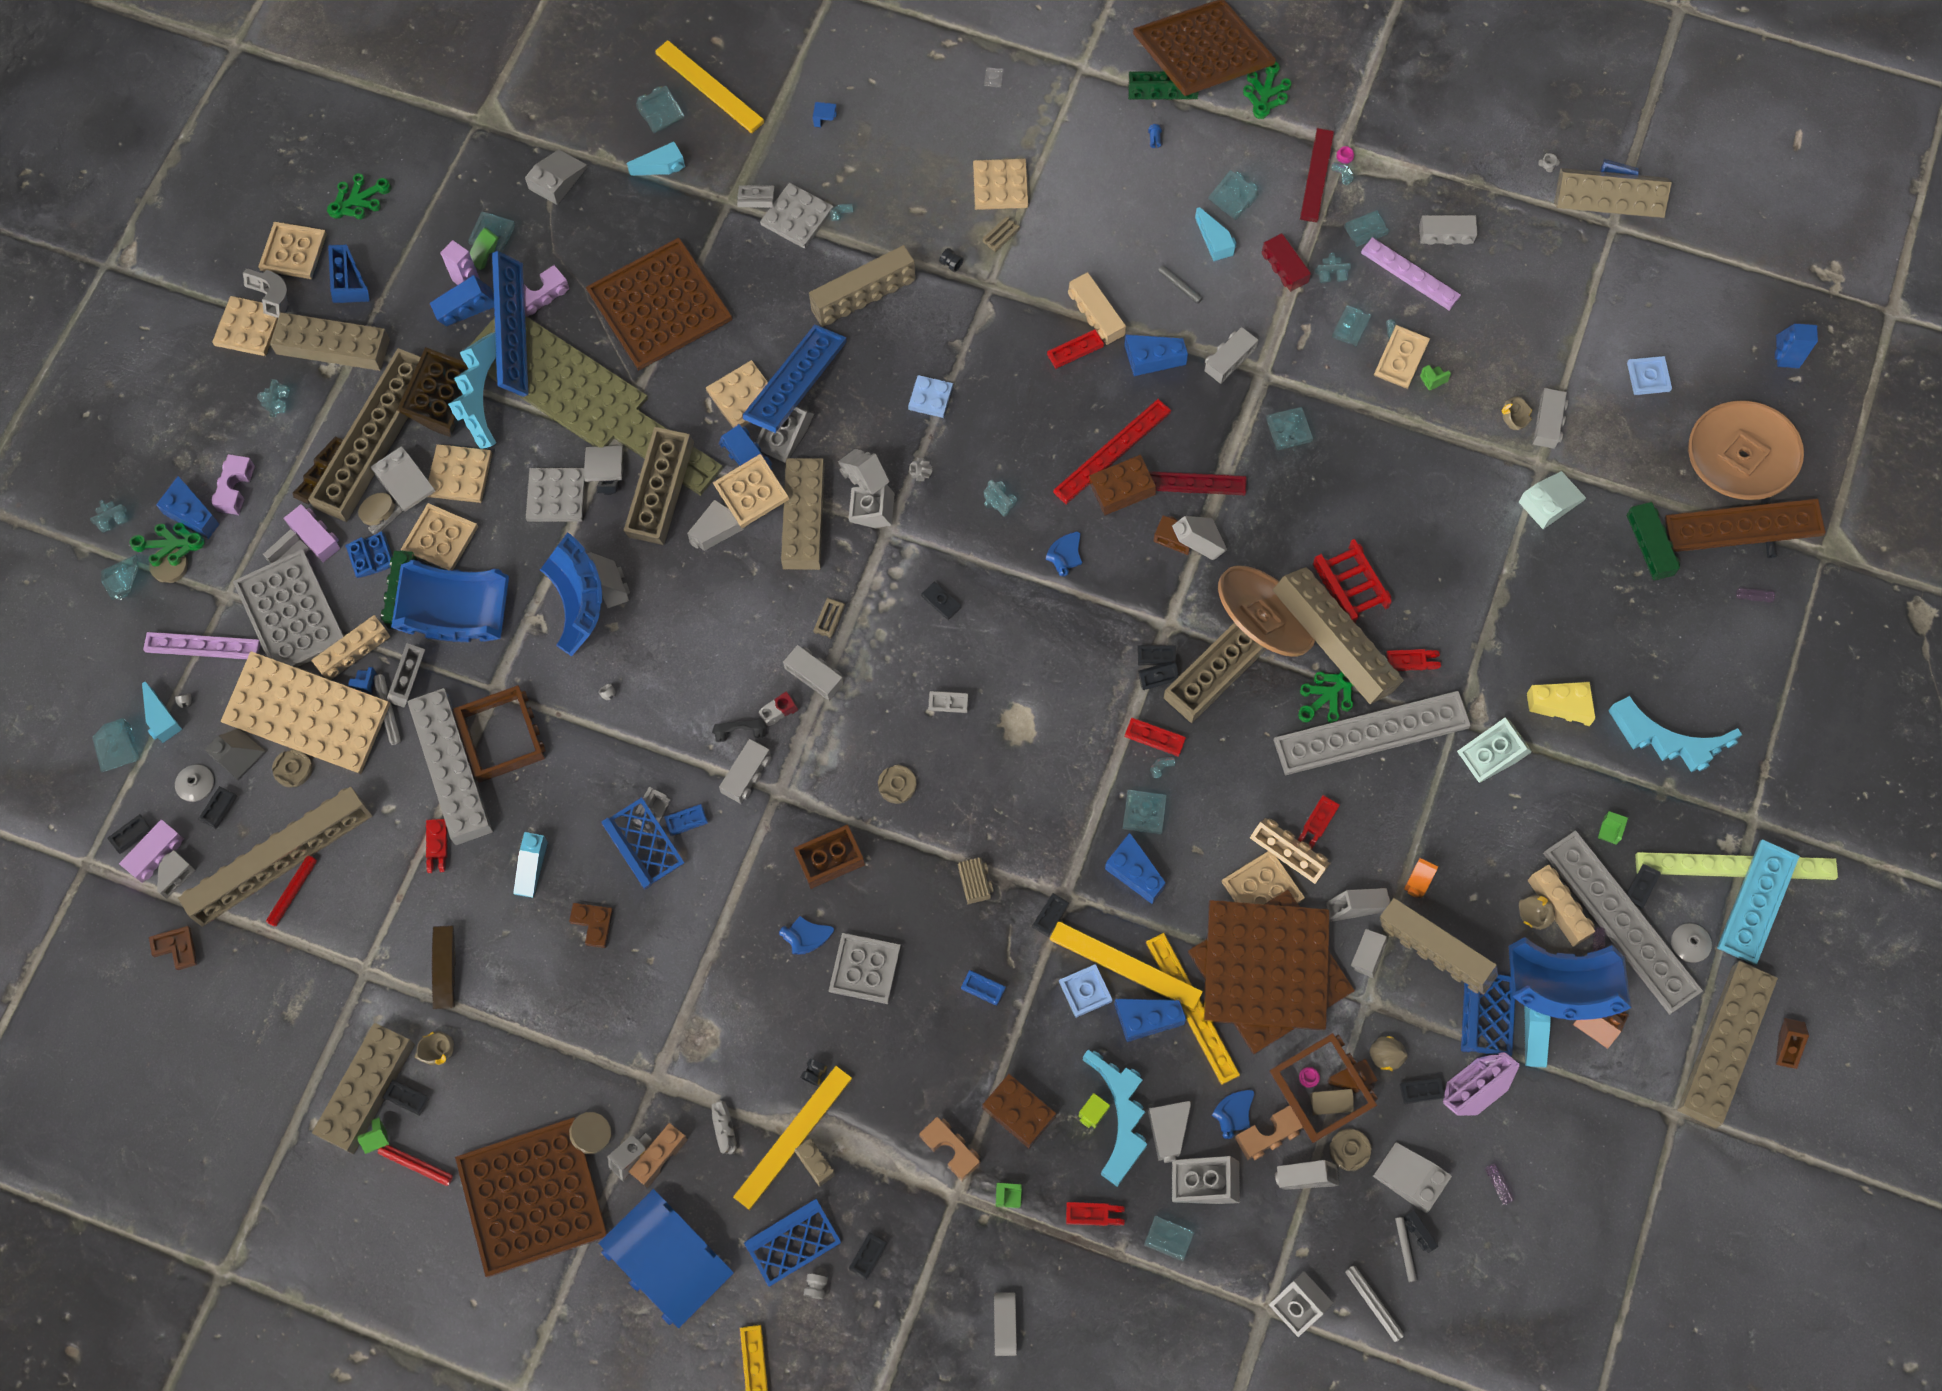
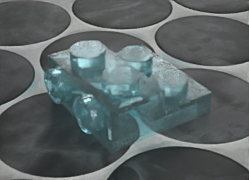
(659, 109)
(1234, 194)

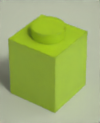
(1093, 1111)

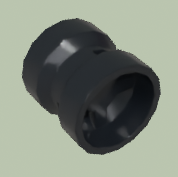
(950, 259)
(813, 1072)

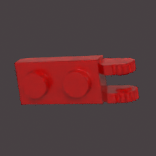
(1413, 659)
(1319, 819)
(436, 844)
(1092, 1214)

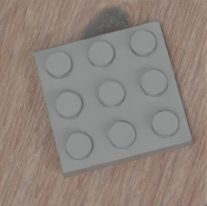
(796, 215)
(555, 495)
(864, 968)

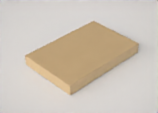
(1401, 356)

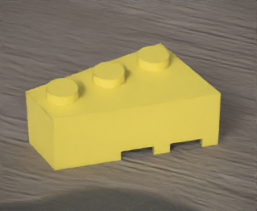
(1564, 700)

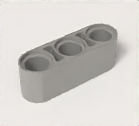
(1005, 1324)

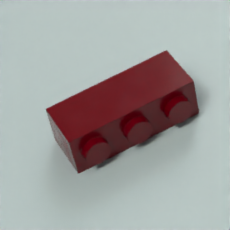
(1285, 262)

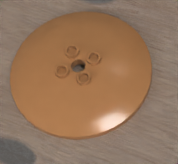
(1751, 427)
(1260, 613)

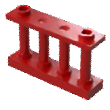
(1332, 581)

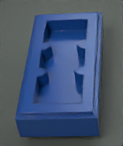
(686, 820)
(983, 987)

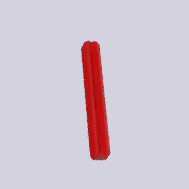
(291, 891)
(416, 1164)

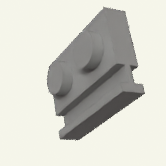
(755, 196)

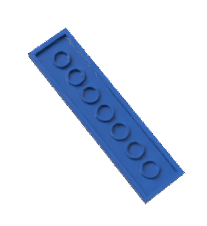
(510, 324)
(794, 378)

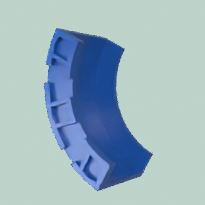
(579, 589)
(450, 603)
(1568, 984)
(665, 1259)

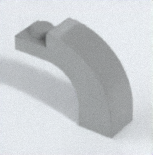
(274, 288)

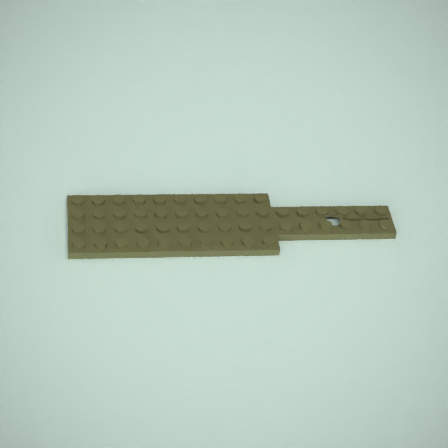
(593, 400)

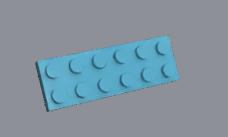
(1758, 902)

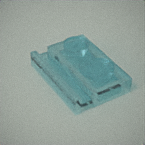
(1366, 227)
(1351, 325)
(1169, 1238)

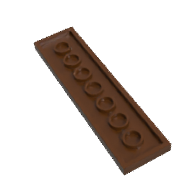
(1745, 525)

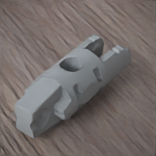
(723, 1128)

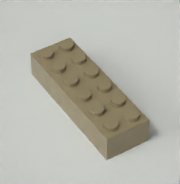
(1612, 193)
(862, 286)
(330, 341)
(659, 486)
(803, 514)
(1213, 673)
(1438, 946)
(363, 1088)

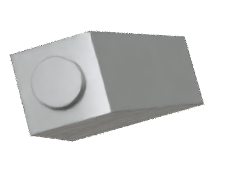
(713, 527)
(1200, 535)
(1358, 903)
(1168, 1129)
(1307, 1175)

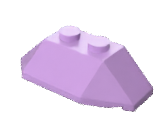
(1480, 1084)

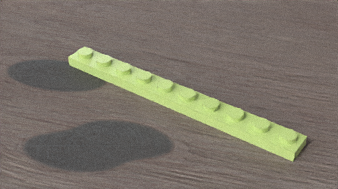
(1729, 865)

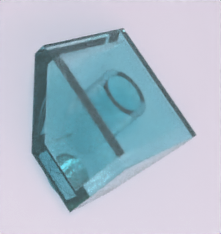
(120, 577)
(115, 745)

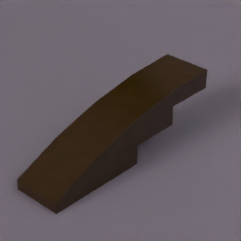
(315, 473)
(443, 967)

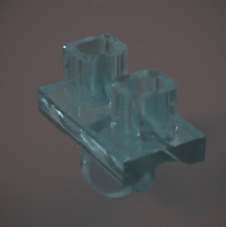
(1340, 269)
(271, 397)
(995, 497)
(116, 512)

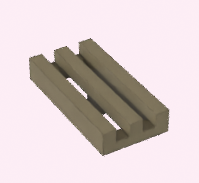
(1007, 224)
(824, 632)

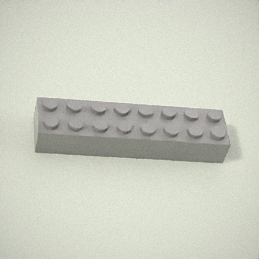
(449, 767)

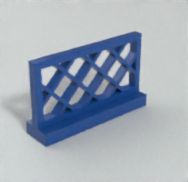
(627, 851)
(1471, 1017)
(783, 1226)

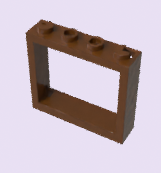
(487, 703)
(1349, 1062)

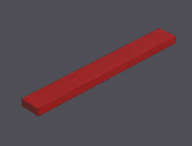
(1112, 450)

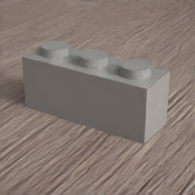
(1448, 229)
(1230, 355)
(1550, 418)
(813, 672)
(405, 675)
(745, 771)

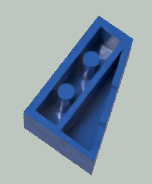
(345, 278)
(463, 301)
(1795, 345)
(1154, 353)
(741, 446)
(185, 508)
(1135, 870)
(1148, 1017)

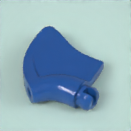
(1065, 553)
(805, 936)
(1234, 1112)

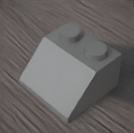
(871, 509)
(1301, 1304)

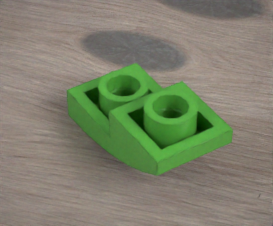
(482, 247)

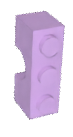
(553, 286)
(234, 471)

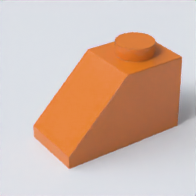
(1420, 878)

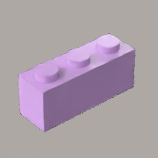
(458, 262)
(312, 533)
(150, 851)

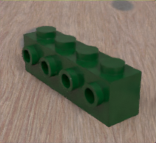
(1154, 86)
(1653, 541)
(398, 558)

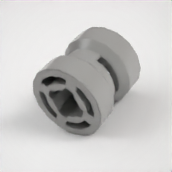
(815, 1284)

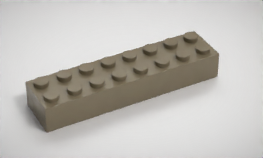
(1338, 635)
(1727, 1044)

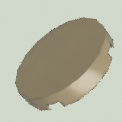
(376, 508)
(167, 572)
(292, 768)
(897, 784)
(590, 1132)
(1350, 1149)

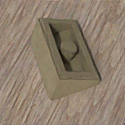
(1332, 1102)

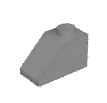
(172, 873)

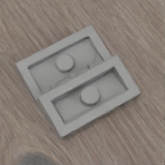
(603, 463)

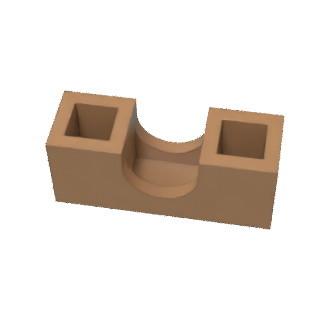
(939, 1134)
(1254, 1143)
(652, 1160)

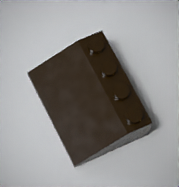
(432, 390)

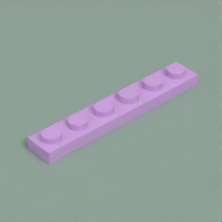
(1410, 274)
(200, 645)

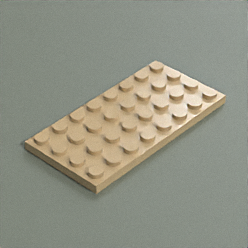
(305, 712)

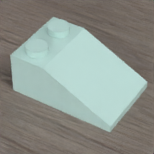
(1551, 499)
(1494, 750)

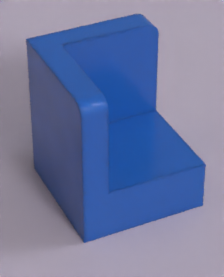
(823, 111)
(364, 681)

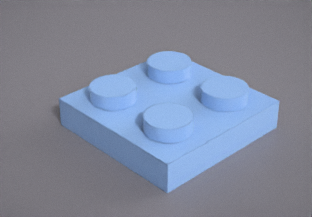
(1649, 375)
(930, 396)
(1085, 990)

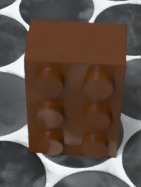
(1122, 485)
(829, 856)
(1019, 1111)

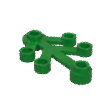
(1266, 92)
(357, 198)
(192, 542)
(1329, 694)

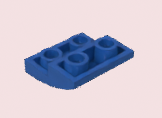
(369, 555)

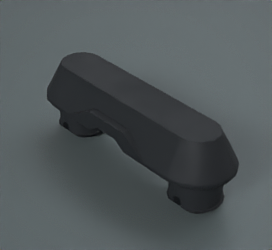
(720, 729)

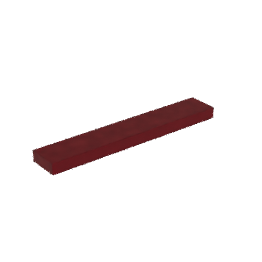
(1316, 175)
(1199, 483)

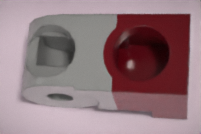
(778, 709)

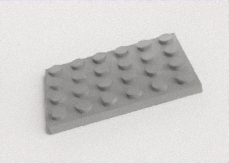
(289, 610)

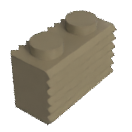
(974, 880)
(815, 1162)

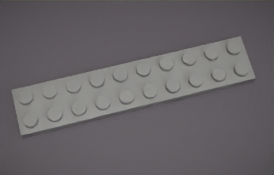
(1371, 733)
(1623, 922)

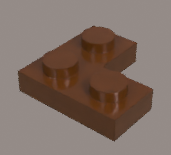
(597, 920)
(177, 942)

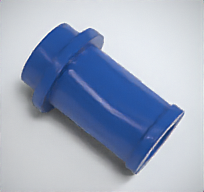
(1154, 132)

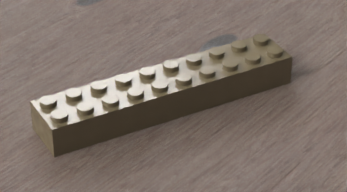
(366, 441)
(274, 857)

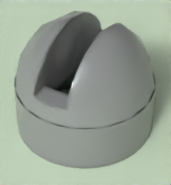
(607, 691)
(184, 698)

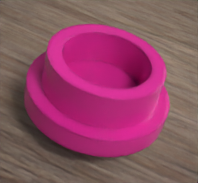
(1345, 155)
(1309, 1077)

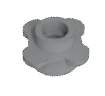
(1552, 159)

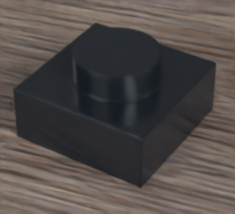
(607, 487)

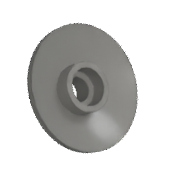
(200, 788)
(1685, 949)

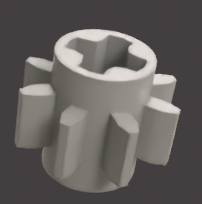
(920, 469)

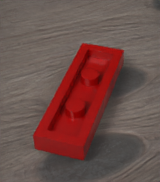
(1075, 349)
(1155, 737)

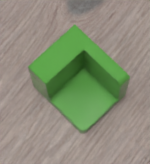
(1434, 377)
(1612, 827)
(374, 1139)
(1008, 1195)

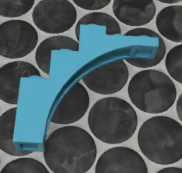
(471, 383)
(1642, 731)
(1128, 1145)

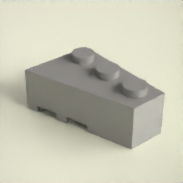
(863, 470)

